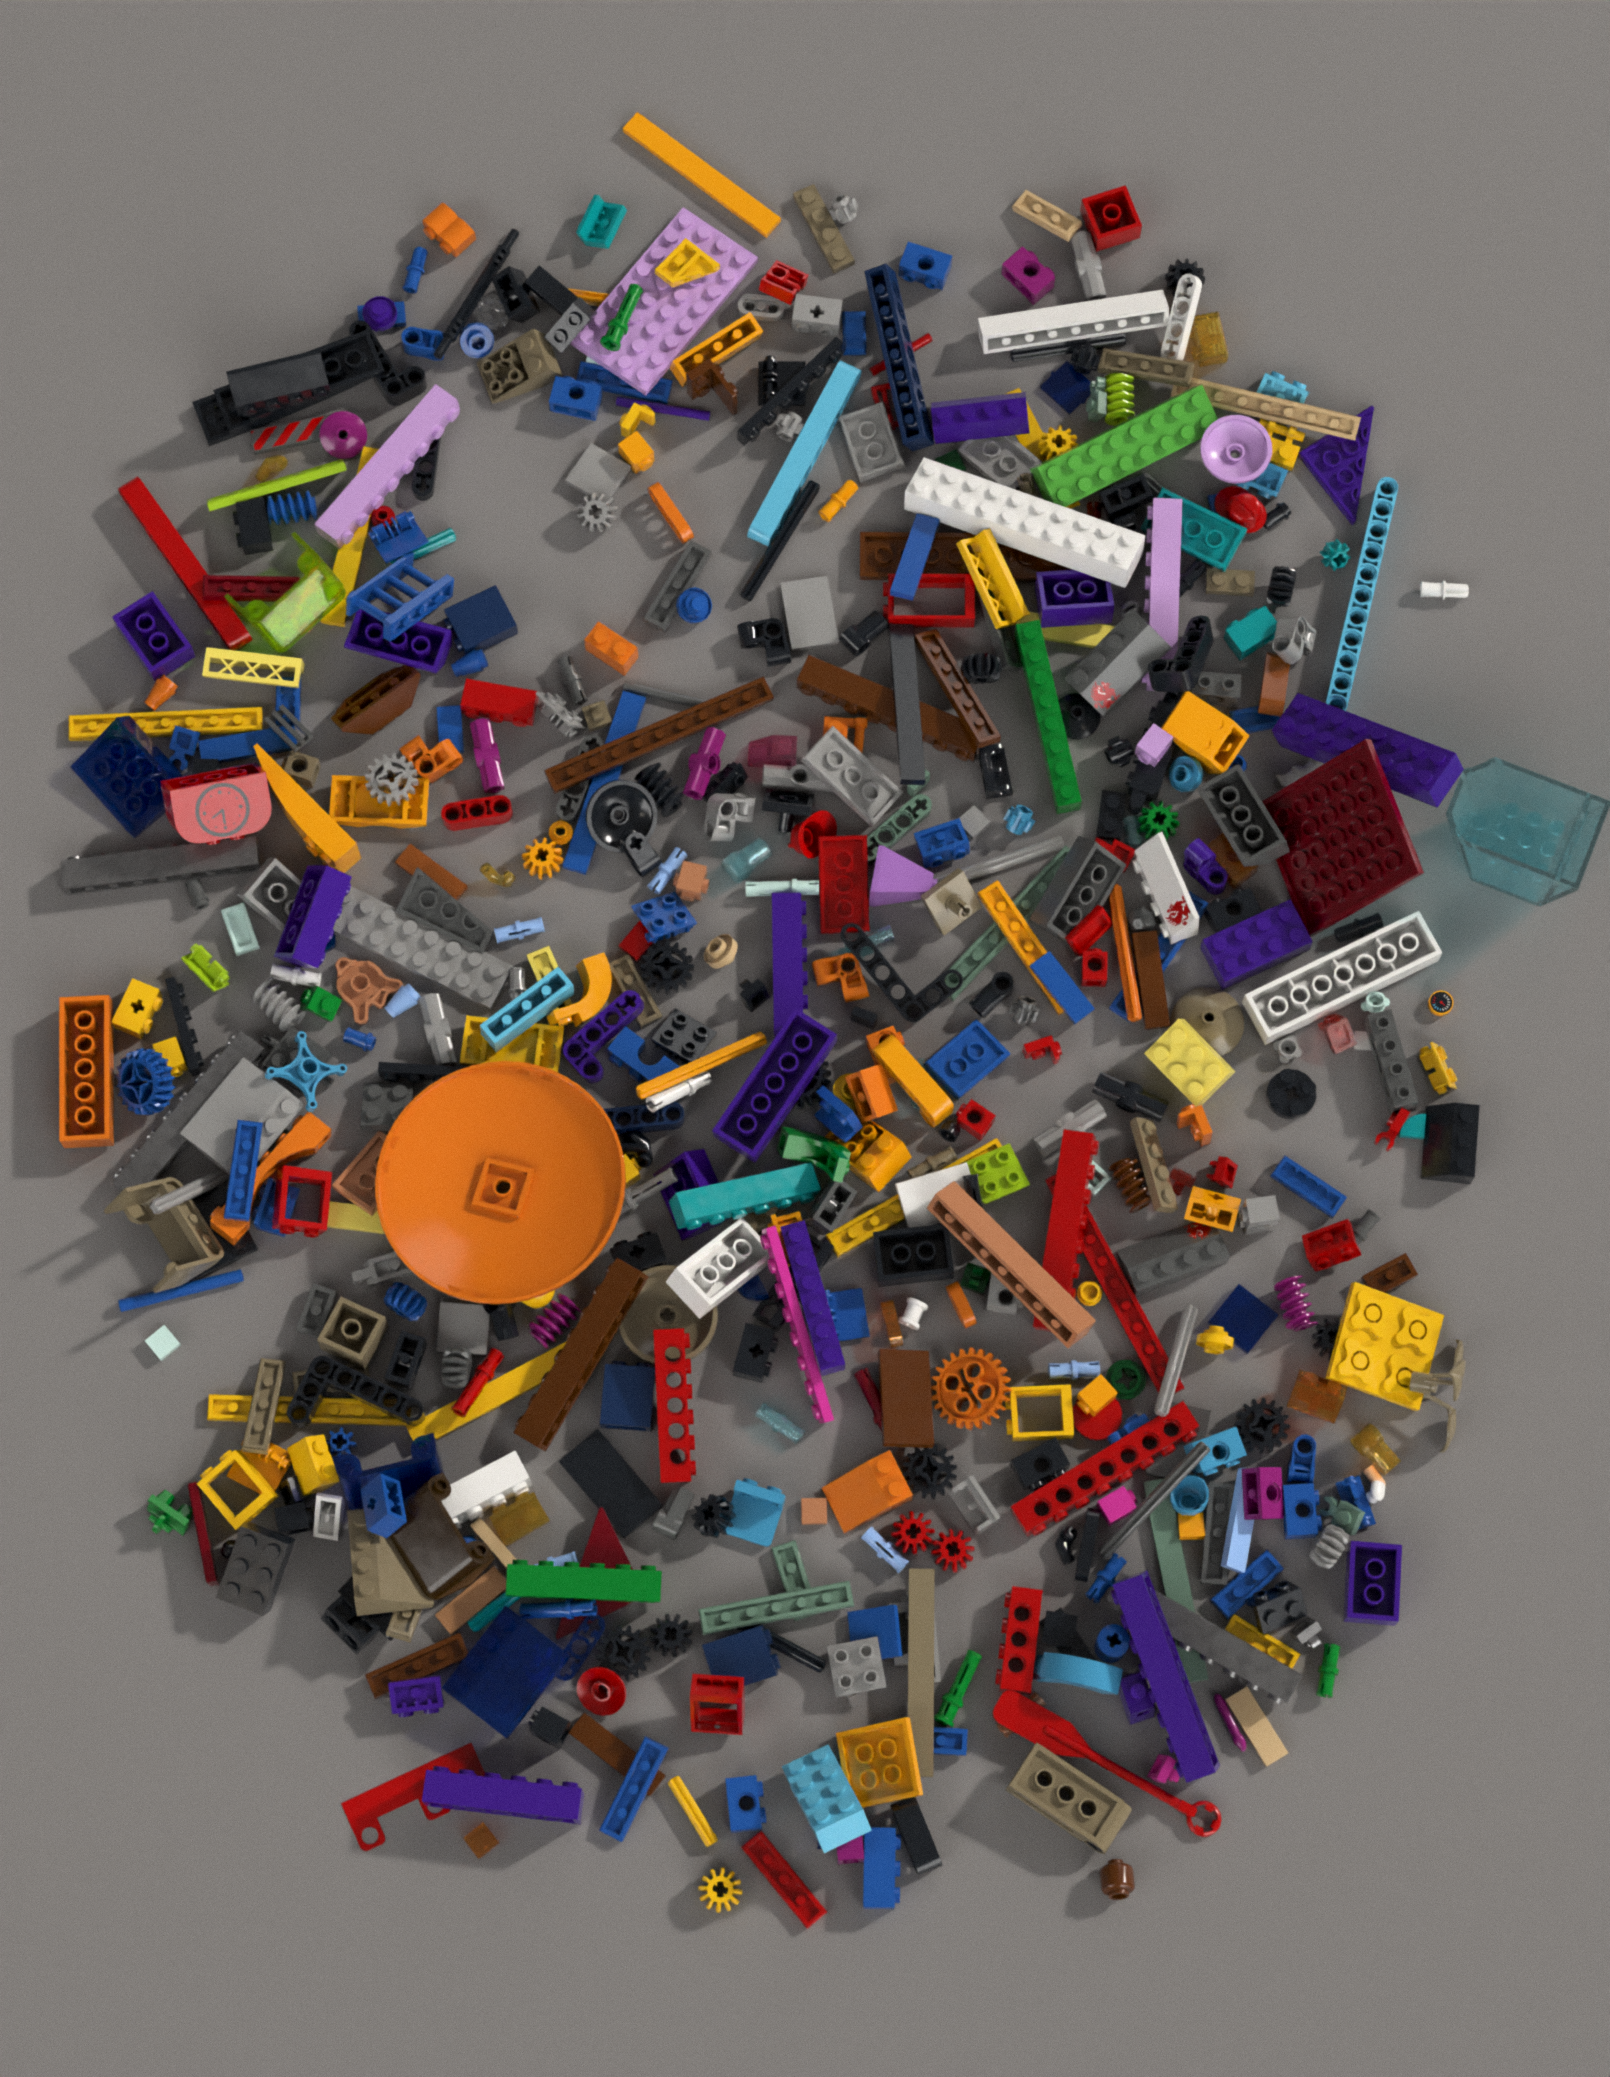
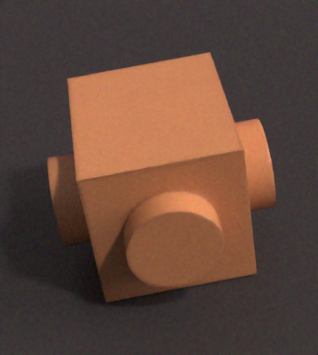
(691, 881)

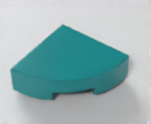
(1414, 1127)

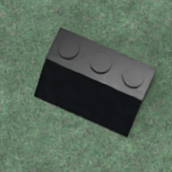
(1450, 1143)

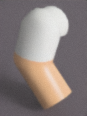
(1377, 1487)

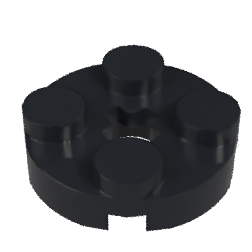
(1288, 1080)

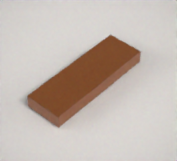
(413, 858)

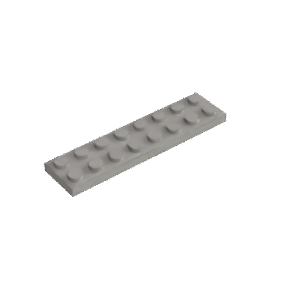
(421, 949)

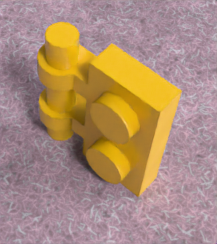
(1283, 453)

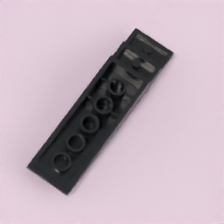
(346, 365)

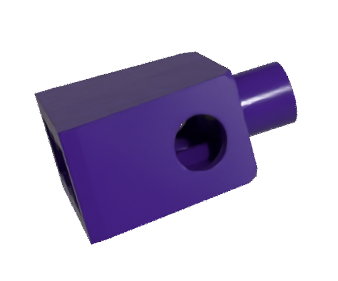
(1135, 1697)

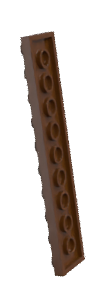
(883, 551)

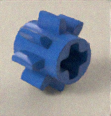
(335, 1438)

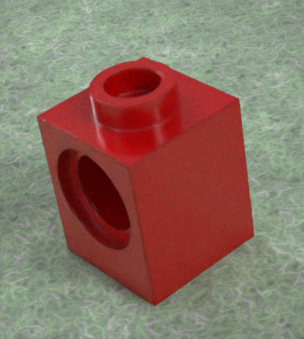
(1094, 978)
(978, 1129)

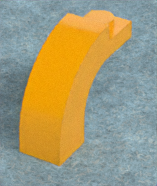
(596, 982)

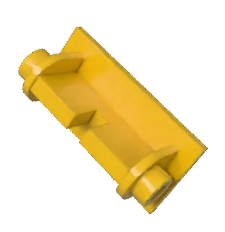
(1436, 1059)

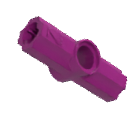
(487, 755)
(704, 763)

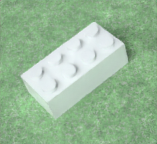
(719, 1268)
(487, 1489)

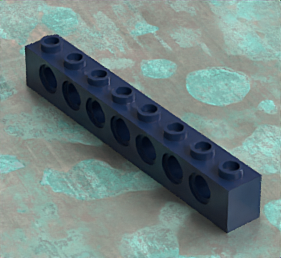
(899, 357)

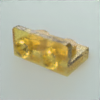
(519, 1518)

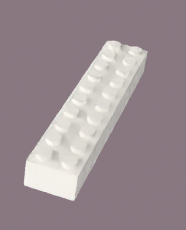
(1025, 522)

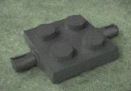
(285, 1051)

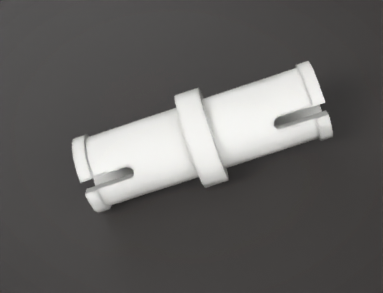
(295, 975)

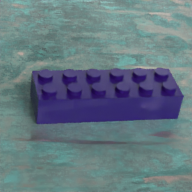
(775, 1085)
(503, 1796)

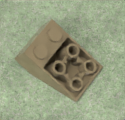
(519, 367)

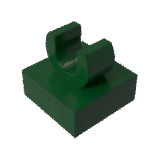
(975, 1278)

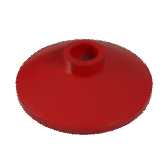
(595, 1697)

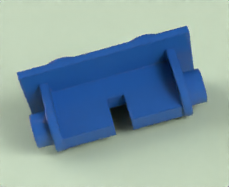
(1352, 1491)

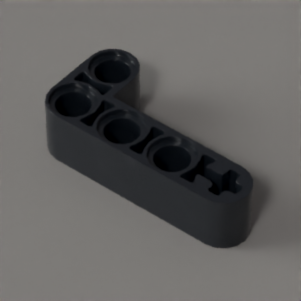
(393, 379)
(1184, 670)

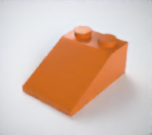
(867, 1492)

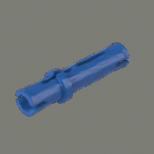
(568, 1609)

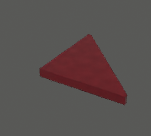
(601, 1548)

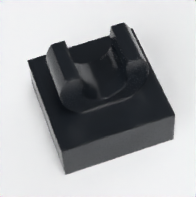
(753, 994)
(291, 1491)

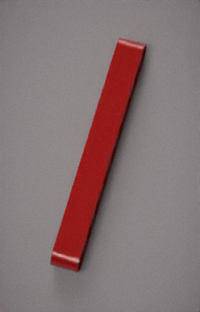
(182, 562)

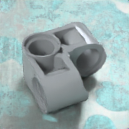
(1293, 639)
(720, 822)

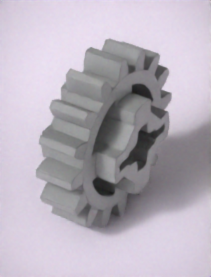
(381, 782)

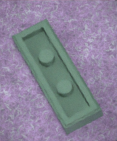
(791, 1568)

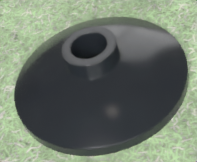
(1078, 726)

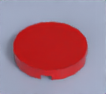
(1099, 1426)

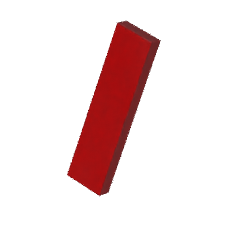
(784, 1879)

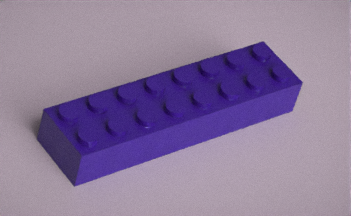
(1408, 763)
(1166, 1676)

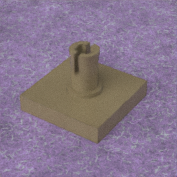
(951, 901)

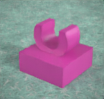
(1163, 1769)

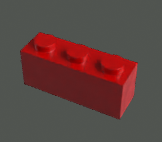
(499, 702)

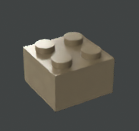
(352, 1333)

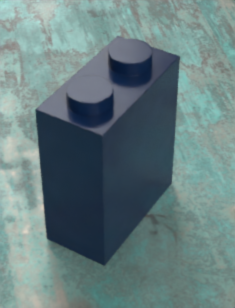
(480, 621)
(628, 1396)
(743, 1655)

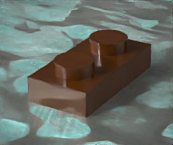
(1390, 1274)

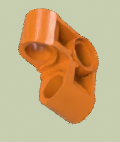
(442, 757)
(830, 970)

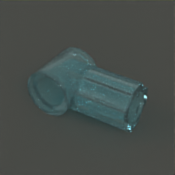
(741, 864)

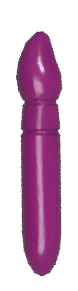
(1230, 1723)

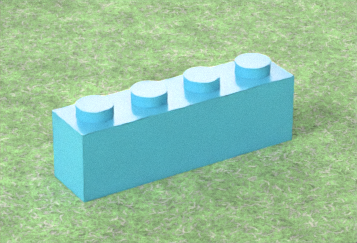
(527, 1009)

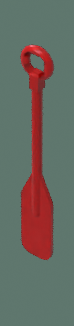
(1063, 1739)

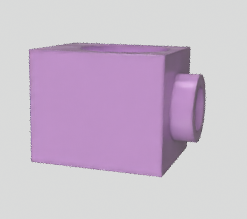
(1153, 745)

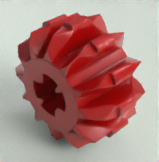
(905, 1528)
(961, 1546)

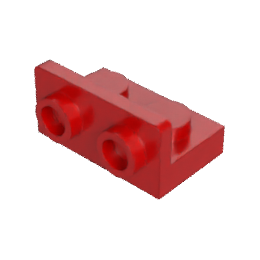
(1331, 1245)

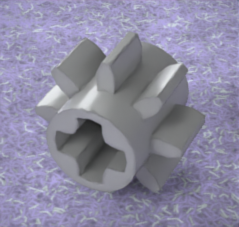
(843, 208)
(788, 426)

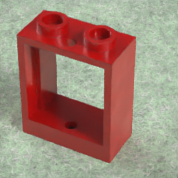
(305, 1176)
(717, 1690)

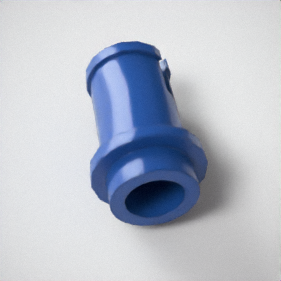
(359, 1039)

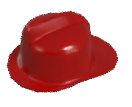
(1241, 507)
(805, 834)

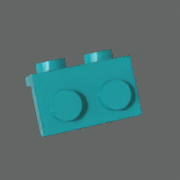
(600, 223)

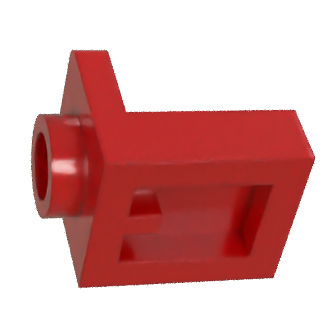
(1038, 1049)

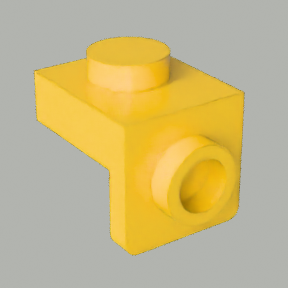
(630, 420)

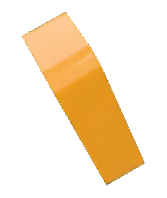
(915, 1081)

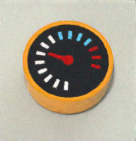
(1440, 1003)

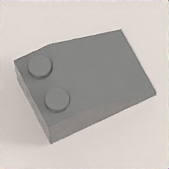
(271, 892)

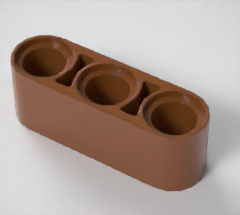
(1273, 685)

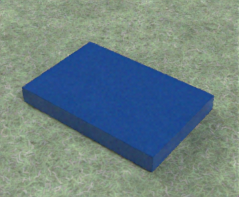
(966, 1059)

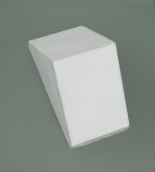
(328, 1516)

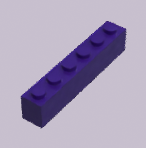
(788, 956)
(812, 1298)

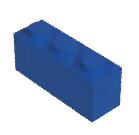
(881, 1868)

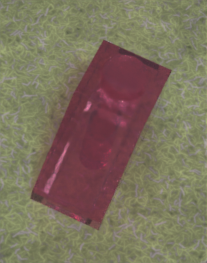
(773, 751)

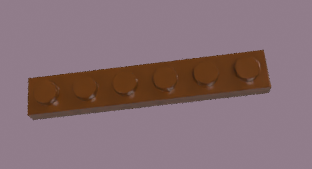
(957, 688)

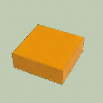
(1191, 1527)

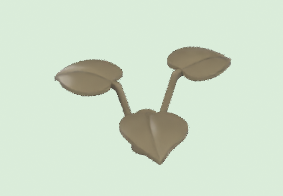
(1429, 1382)

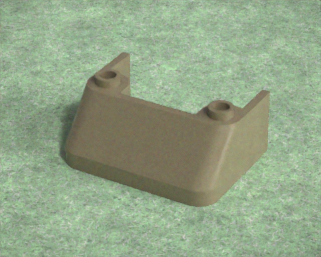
(179, 1230)

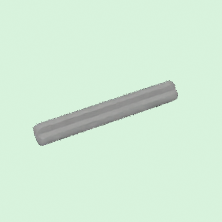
(188, 1191)

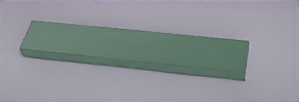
(776, 1607)

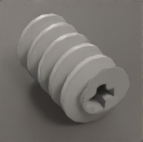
(276, 1007)

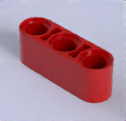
(466, 807)

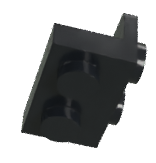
(1277, 1606)

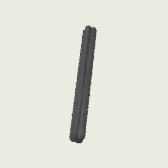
(1154, 1499)

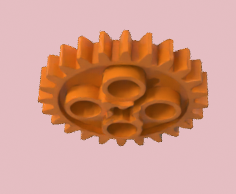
(989, 1377)

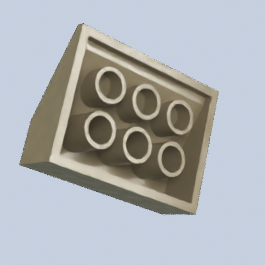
(379, 1572)

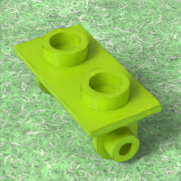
(212, 974)

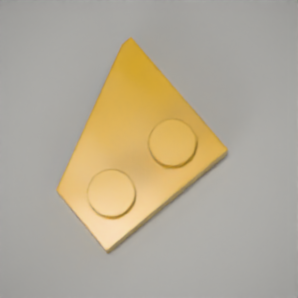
(686, 264)

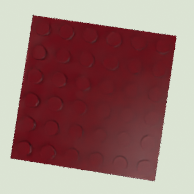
(1342, 838)

